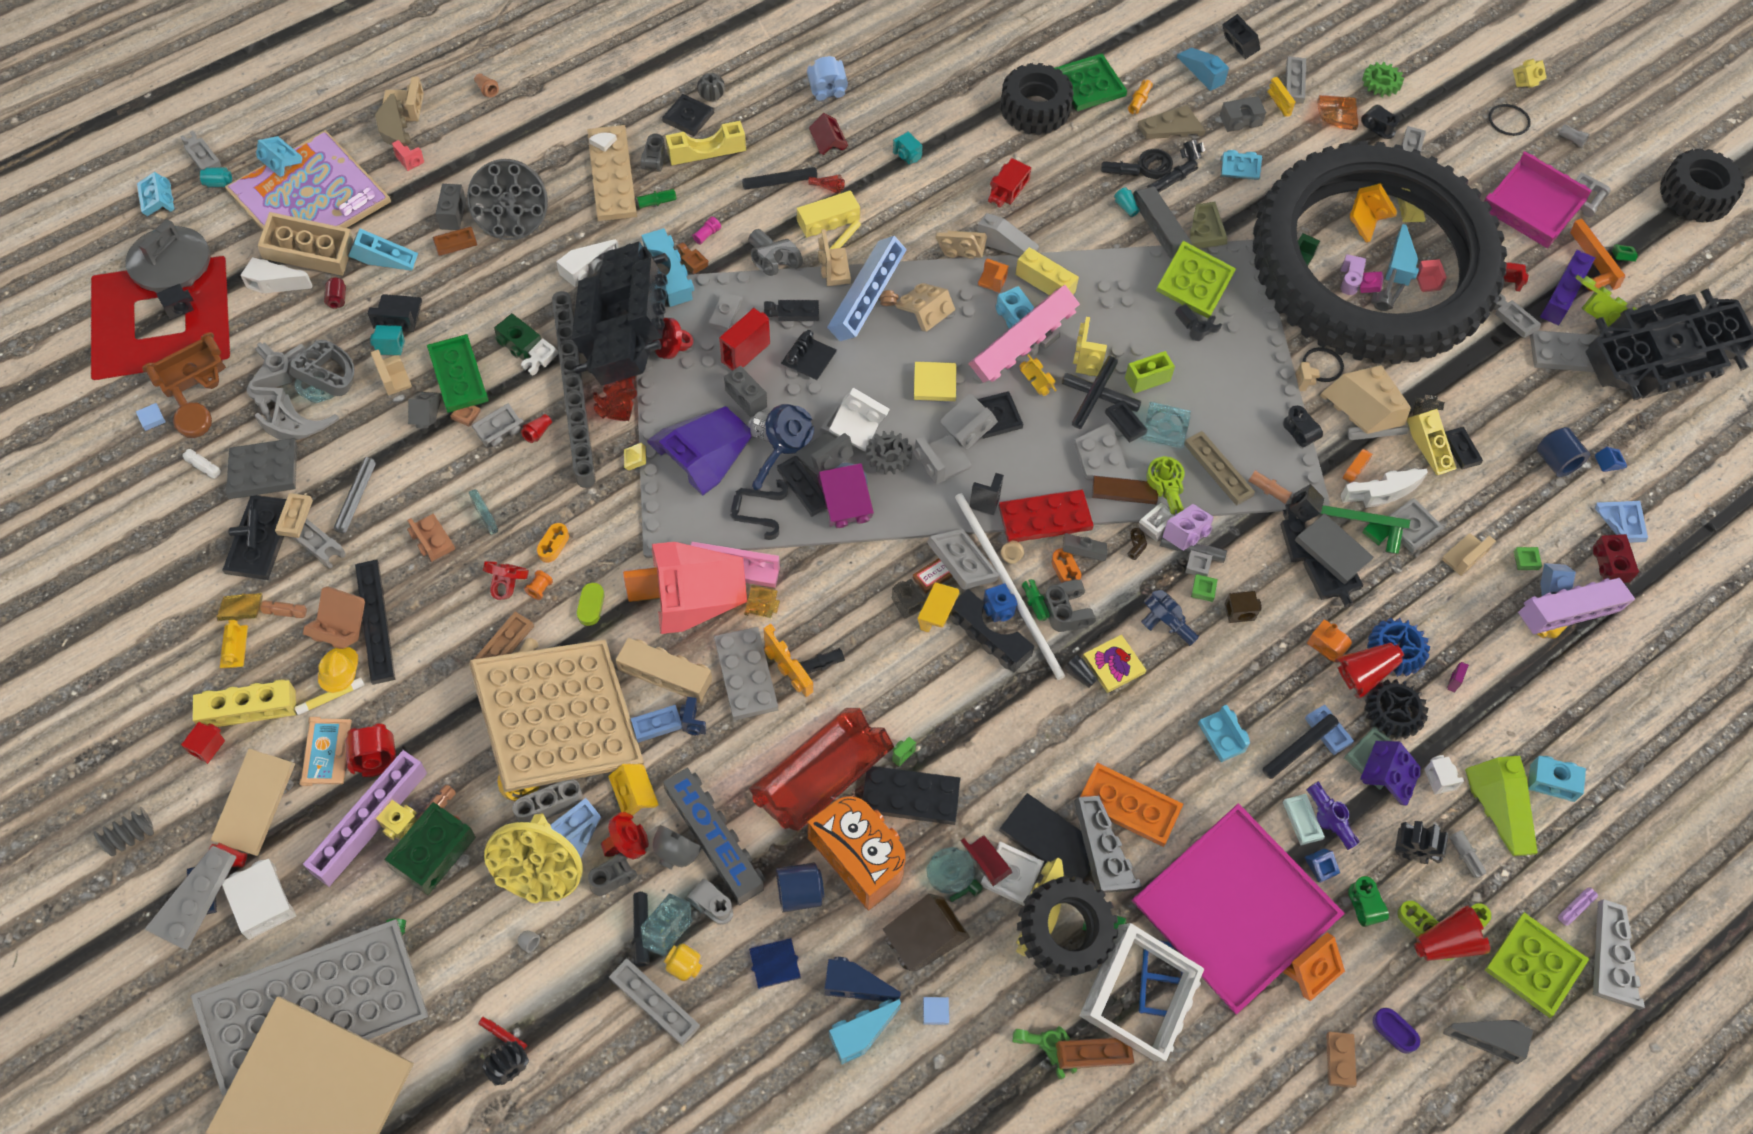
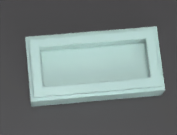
(1303, 819)

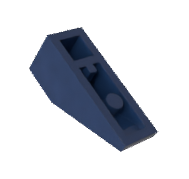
(852, 981)

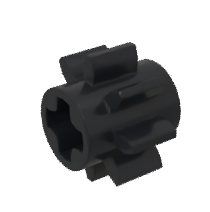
(1192, 150)

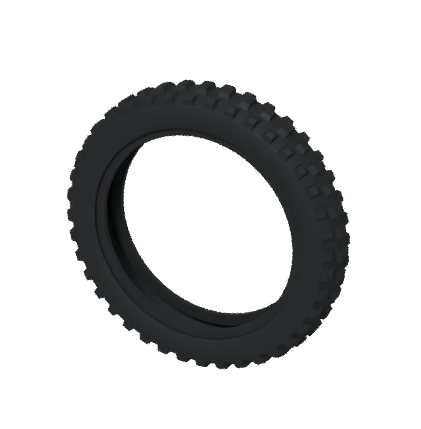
(1358, 329)

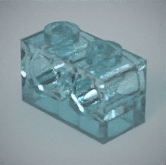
(666, 924)

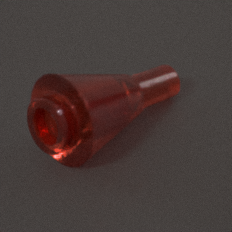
(831, 183)

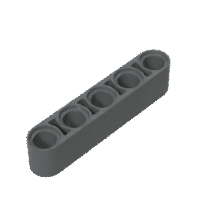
(1160, 220)

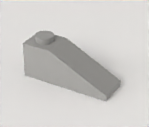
(1004, 235)

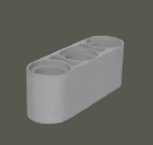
(556, 792)

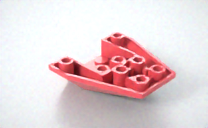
(696, 584)

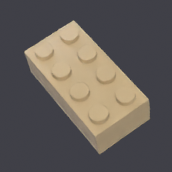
(305, 243)

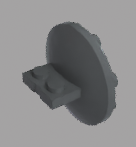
(507, 199)
(167, 257)

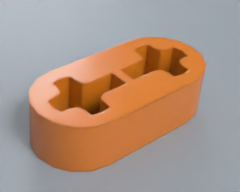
(1357, 466)
(1061, 569)

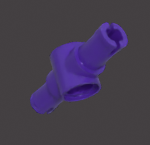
(1332, 815)

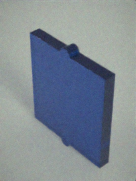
(774, 963)

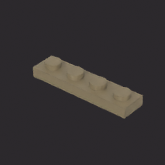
(1219, 468)

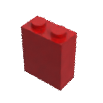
(745, 339)

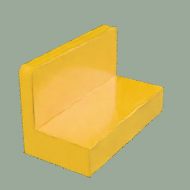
(937, 606)
(632, 788)

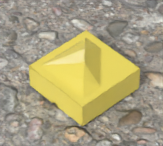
(634, 456)

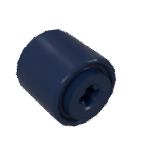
(1563, 451)
(799, 887)

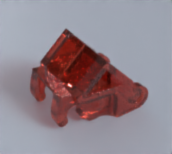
(618, 400)

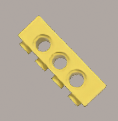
(256, 709)

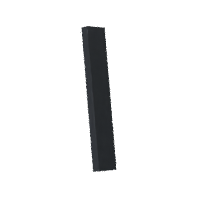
(375, 622)

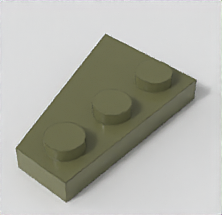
(1207, 226)

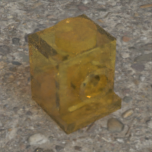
(762, 601)

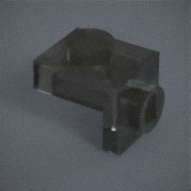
(1426, 404)

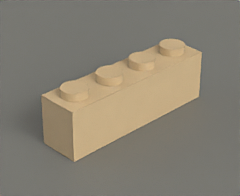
(664, 669)

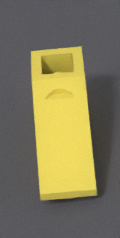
(1432, 440)

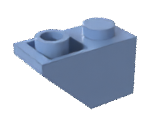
(1556, 578)

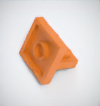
(1317, 966)

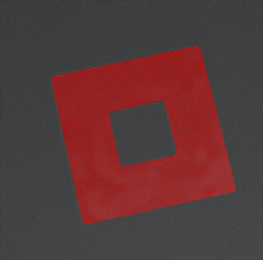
(113, 339)

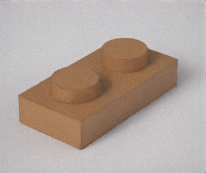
(1341, 1059)

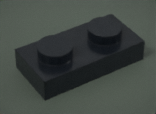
(1463, 448)

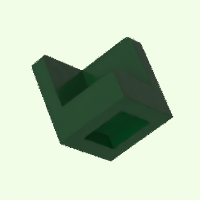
(1308, 247)

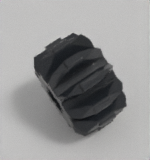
(505, 1063)

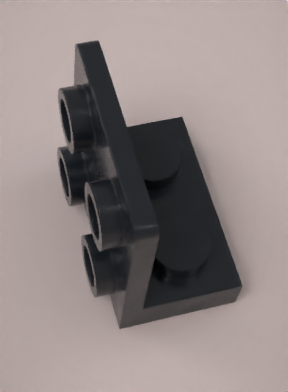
(396, 311)

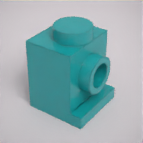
(907, 148)

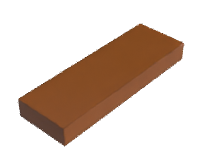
(1093, 1053)

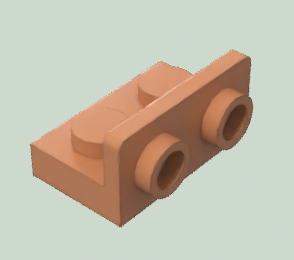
(431, 536)

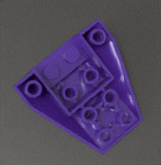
(704, 446)

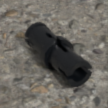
(822, 661)

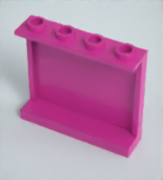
(1537, 199)

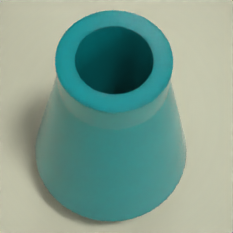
(1126, 201)

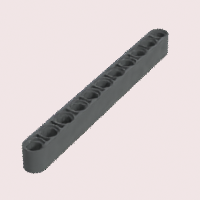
(573, 391)

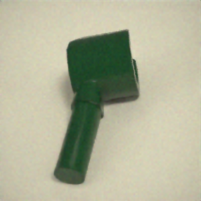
(974, 888)

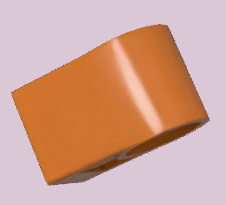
(1329, 641)

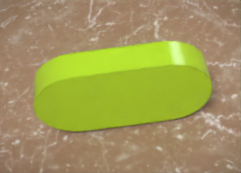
(590, 604)

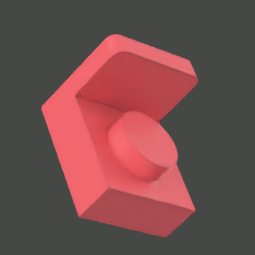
(408, 158)

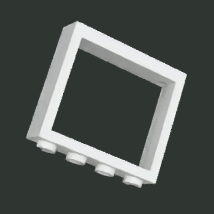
(1108, 974)

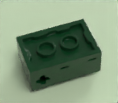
(430, 848)

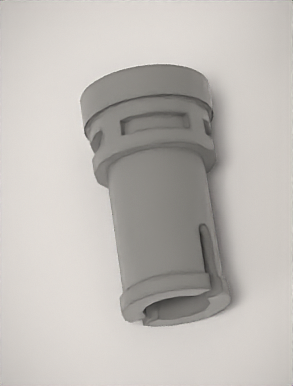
(1578, 137)

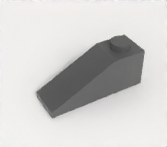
(1502, 1037)

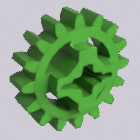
(1382, 79)

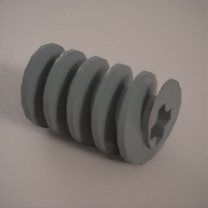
(125, 833)

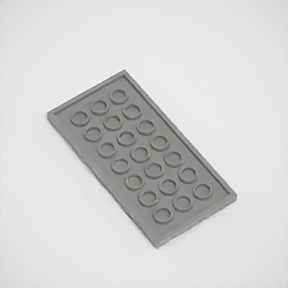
(353, 982)

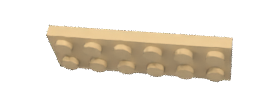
(612, 176)

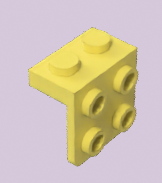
(1089, 354)

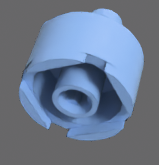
(827, 78)

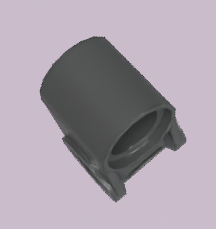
(653, 152)
(612, 873)

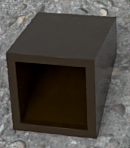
(925, 932)

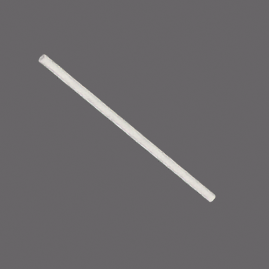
(1036, 633)

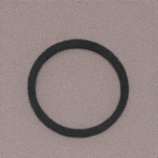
(1334, 354)

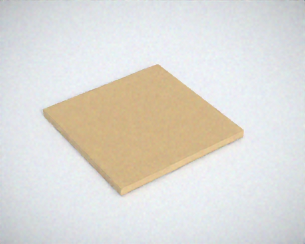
(310, 1079)

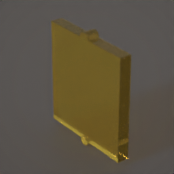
(239, 607)

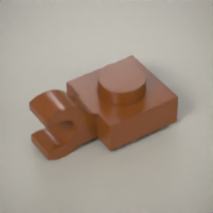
(693, 260)

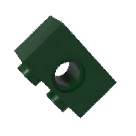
(516, 336)

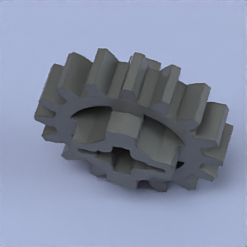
(889, 452)

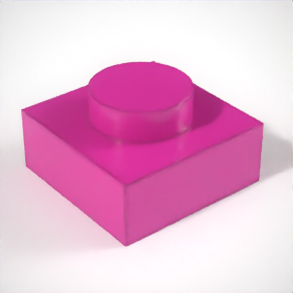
(1371, 282)

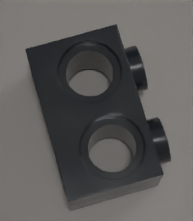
(1241, 36)

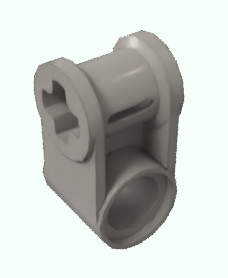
(708, 899)

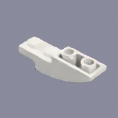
(1391, 488)

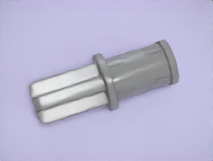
(1468, 854)

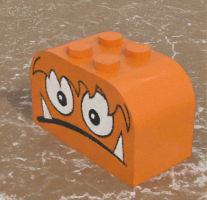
(859, 848)

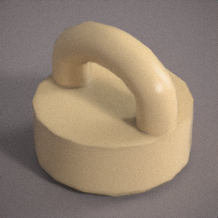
(1012, 552)

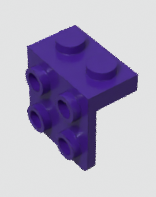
(1394, 767)

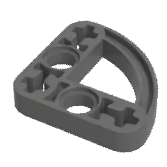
(330, 381)

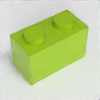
(1149, 372)

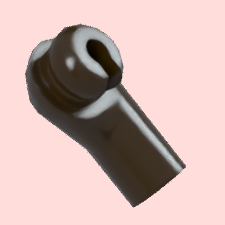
(1139, 543)

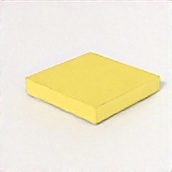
(935, 381)

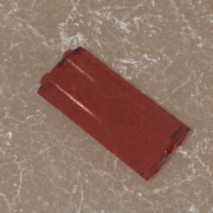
(821, 769)

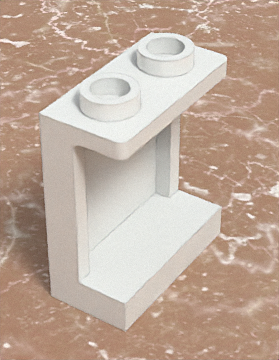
(257, 899)

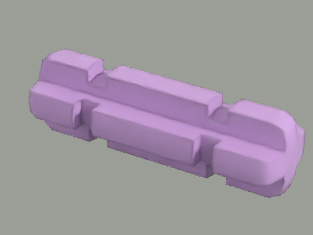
(356, 201)
(1577, 906)

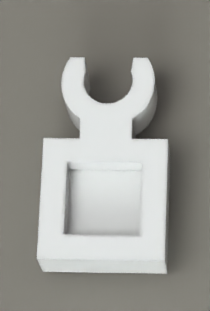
(540, 354)

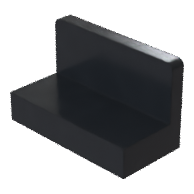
(985, 497)

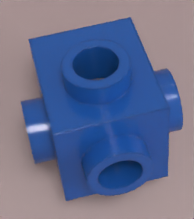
(999, 603)

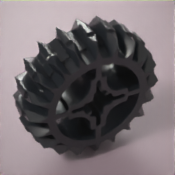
(1398, 721)

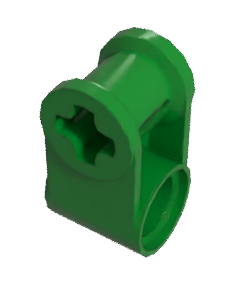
(1368, 902)

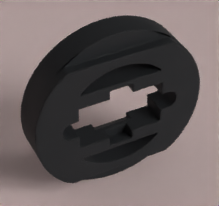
(1155, 154)

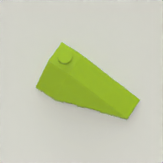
(1505, 796)

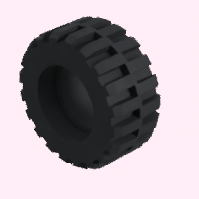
(1041, 82)
(1712, 171)
(1097, 918)

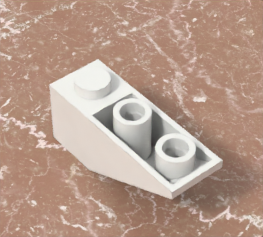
(583, 261)
(271, 278)

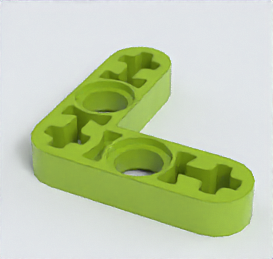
(1420, 912)

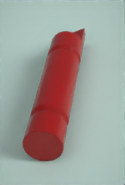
(499, 1032)

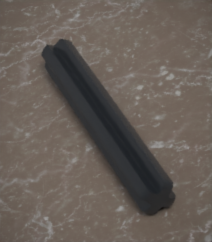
(779, 178)
(1094, 392)
(1107, 394)
(1300, 746)

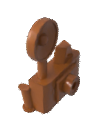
(183, 370)

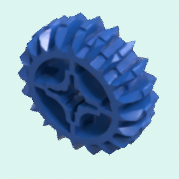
(1410, 642)

